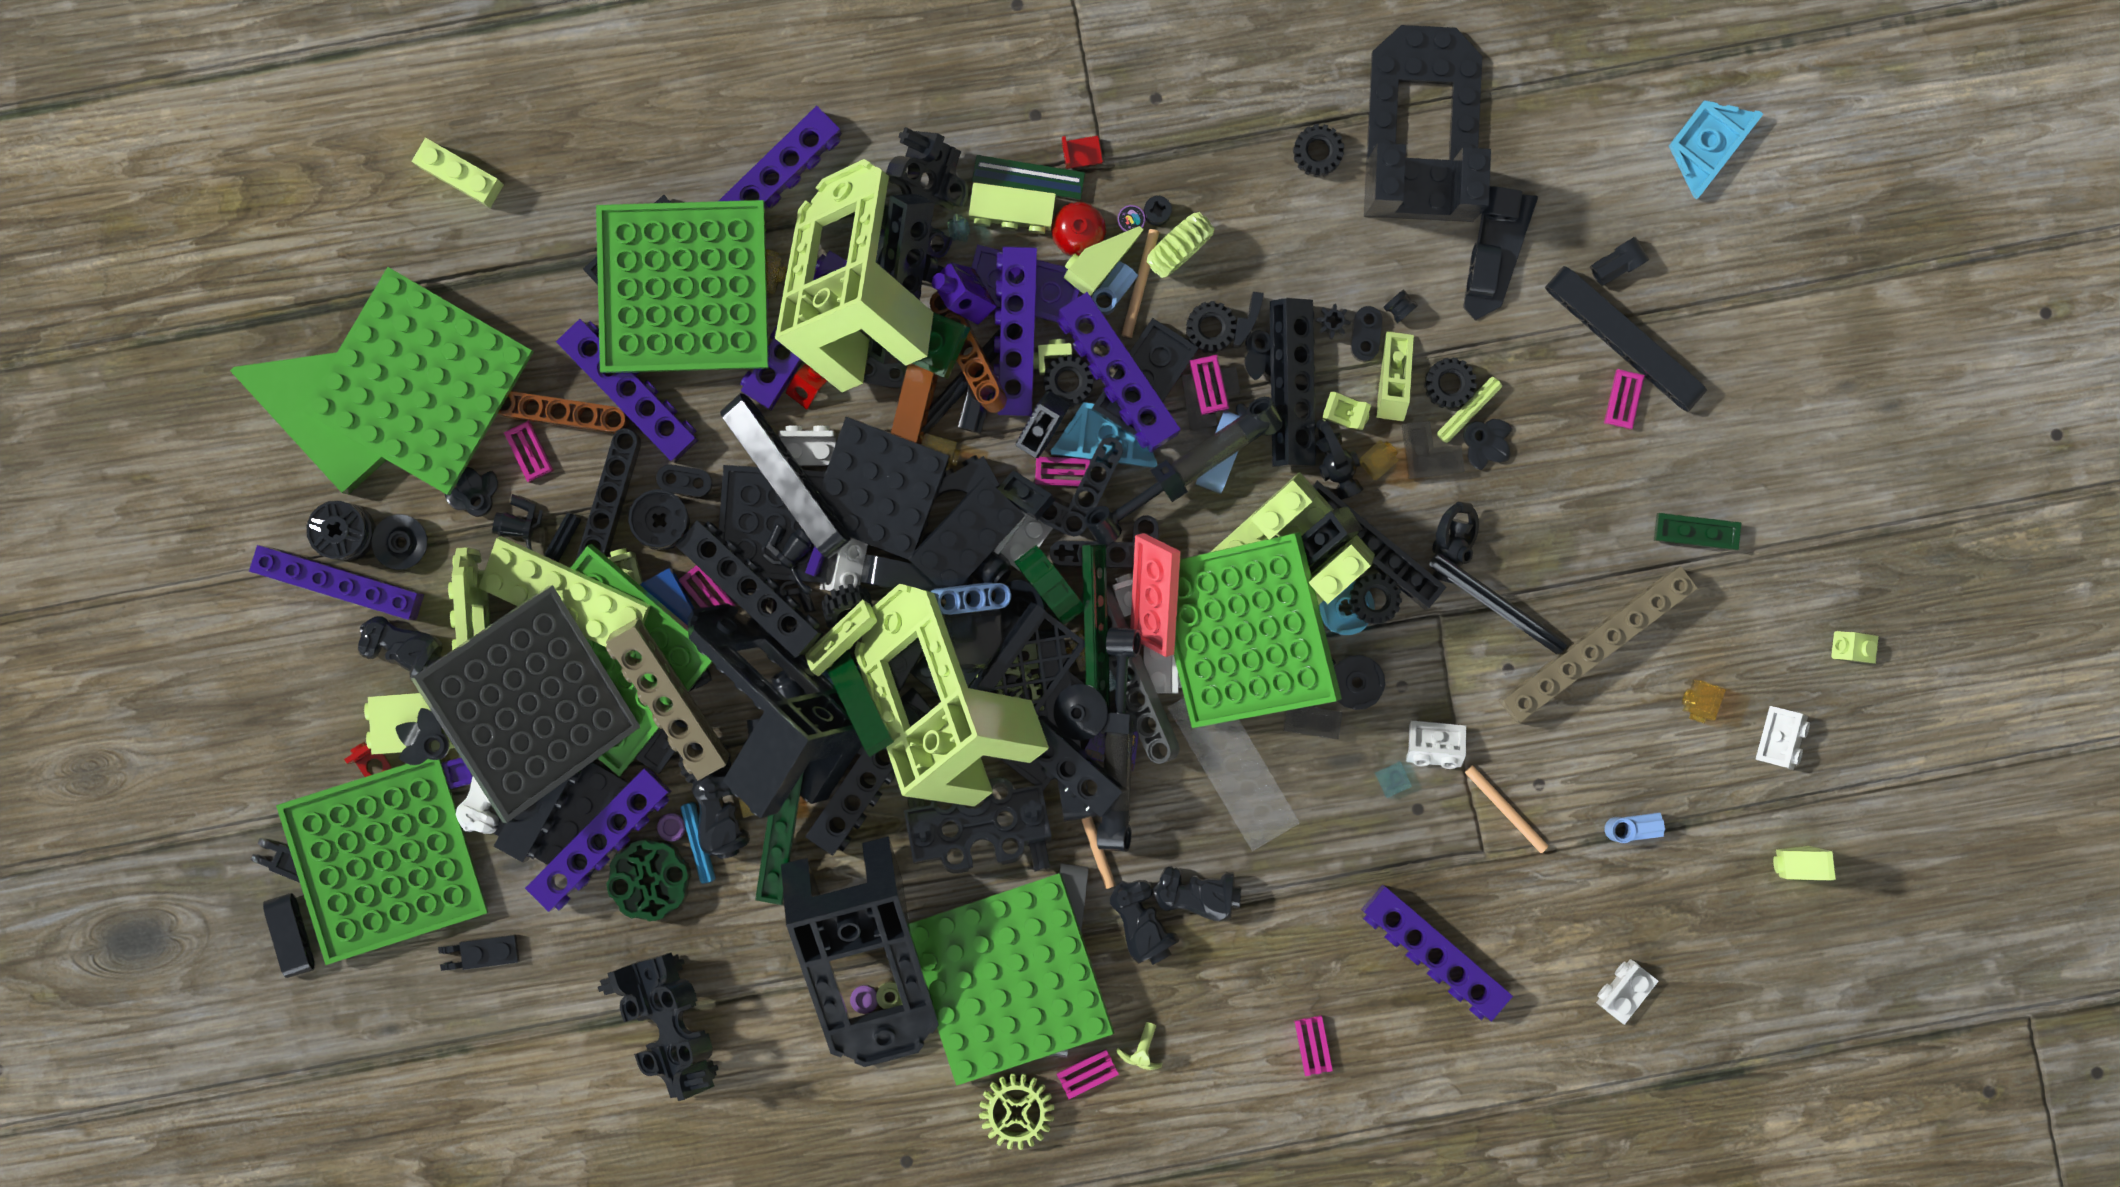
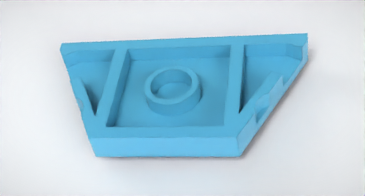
(1710, 141)
(1087, 430)

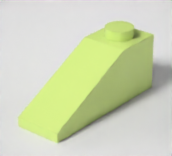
(1097, 261)
(1395, 376)
(1804, 863)

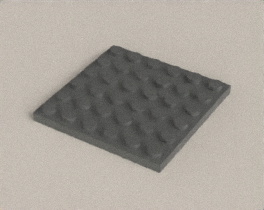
(526, 703)

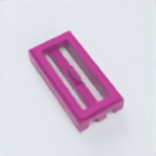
(1613, 398)
(1214, 407)
(1055, 460)
(538, 471)
(692, 574)
(1317, 1069)
(1066, 1084)

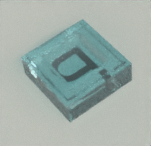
(1393, 779)

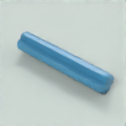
(702, 860)

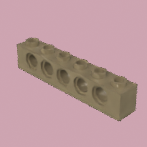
(636, 637)

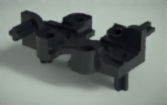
(939, 161)
(1028, 828)
(657, 993)

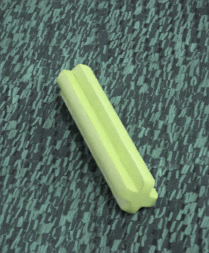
(1469, 409)

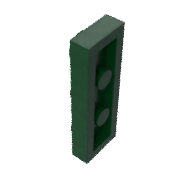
(1697, 531)

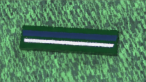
(1028, 176)

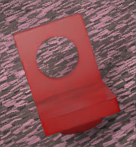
(1081, 152)
(808, 380)
(362, 755)

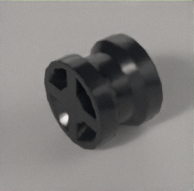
(1158, 216)
(1400, 306)

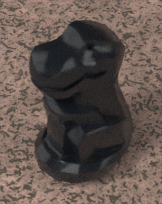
(405, 647)
(718, 825)
(1205, 897)
(1143, 931)

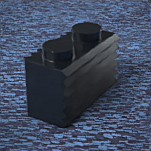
(1042, 424)

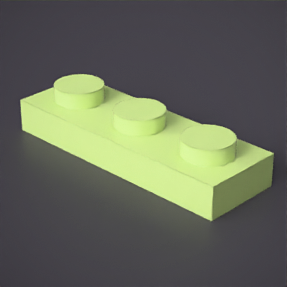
(840, 637)

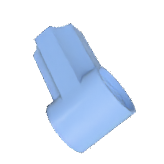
(1115, 286)
(1637, 827)

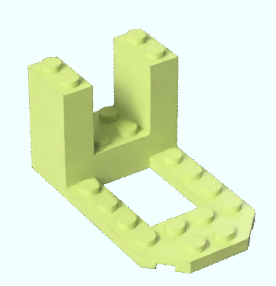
(824, 315)
(1296, 510)
(392, 710)
(944, 748)

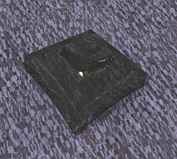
(975, 636)

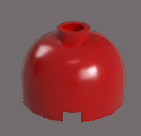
(1078, 228)

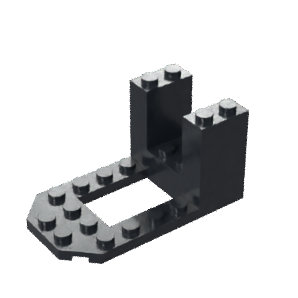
(1417, 186)
(794, 733)
(850, 924)

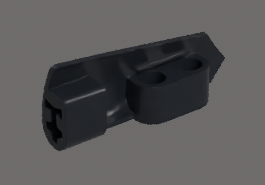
(1497, 249)

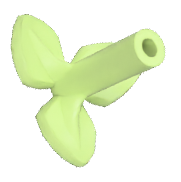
(1141, 1056)

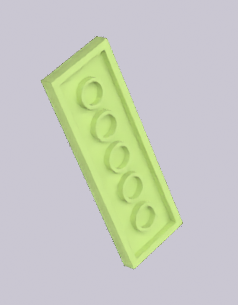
(520, 573)

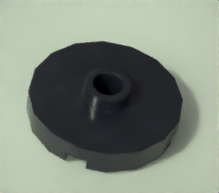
(1372, 682)

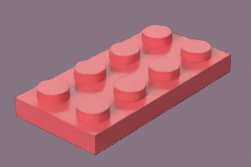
(1155, 593)

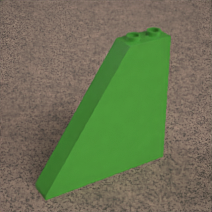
(284, 391)

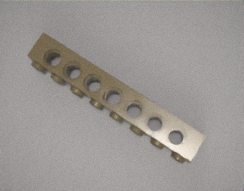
(1597, 644)

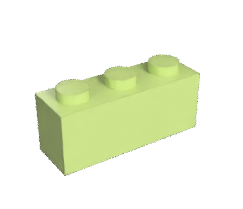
(457, 172)
(1012, 208)

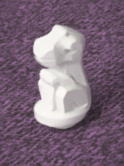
(475, 812)

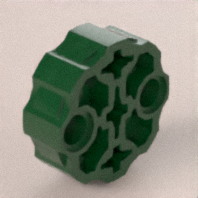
(1050, 585)
(675, 890)

